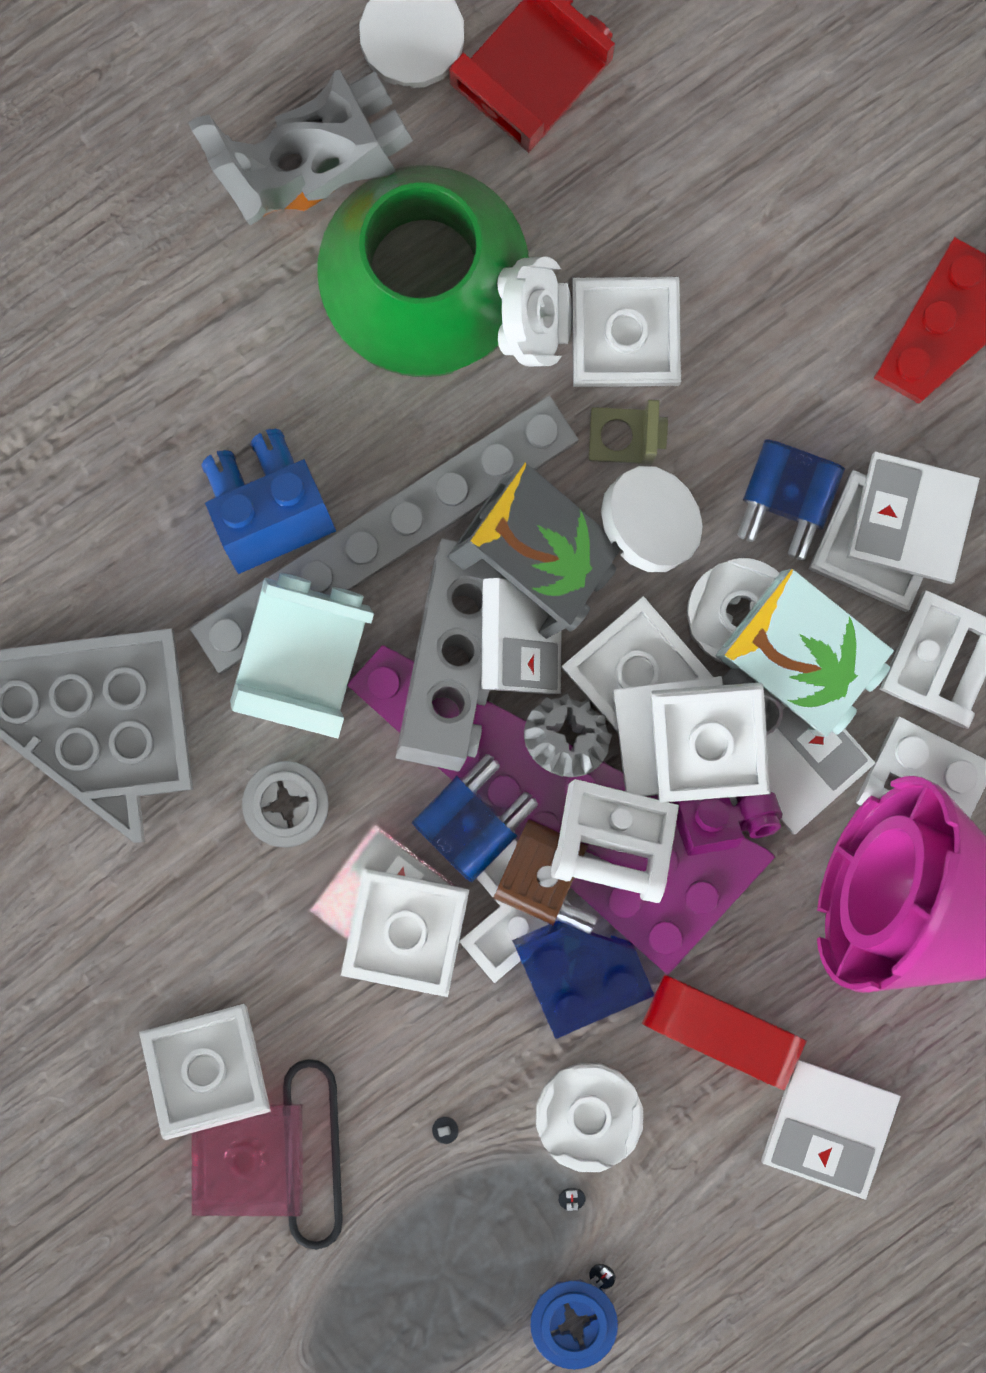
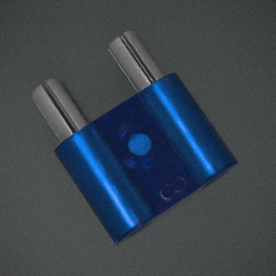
(793, 487)
(466, 826)

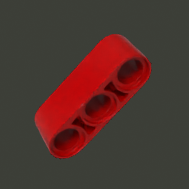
(724, 1032)

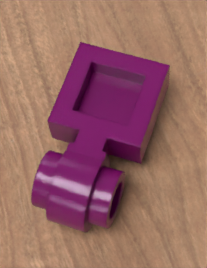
(718, 825)

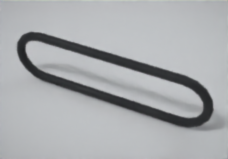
(334, 1147)

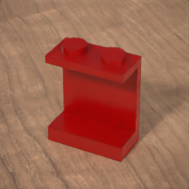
(534, 67)

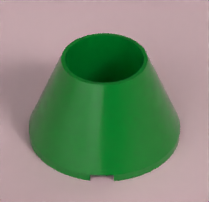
(406, 332)

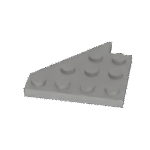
(100, 719)

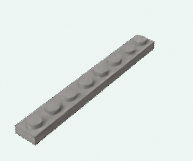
(400, 522)

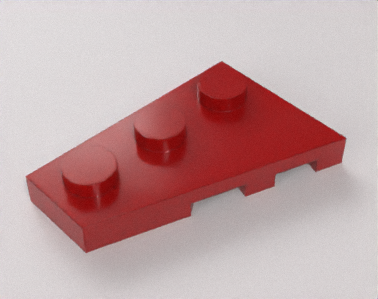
(942, 327)

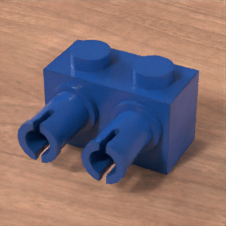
(267, 514)

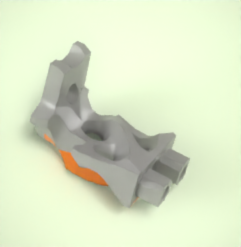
(332, 152)

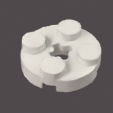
(534, 311)
(722, 585)

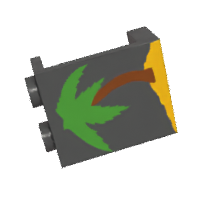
(540, 547)

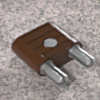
(529, 882)

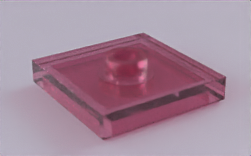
(250, 1166)

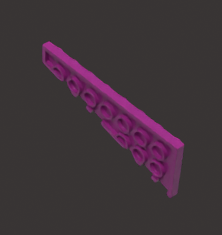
(696, 886)

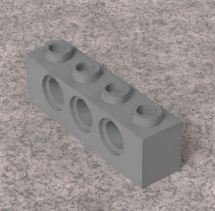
(423, 733)

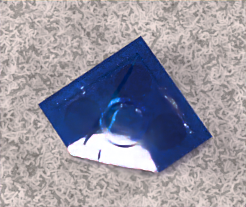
(581, 975)

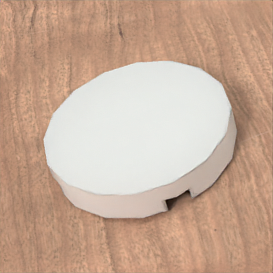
(411, 39)
(652, 519)
(589, 1117)

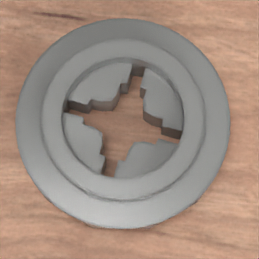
(550, 748)
(264, 789)

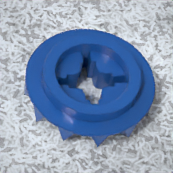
(562, 1347)

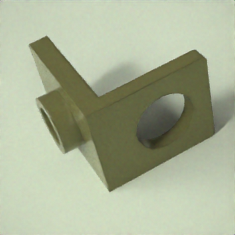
(647, 429)

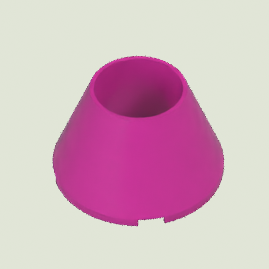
(905, 893)

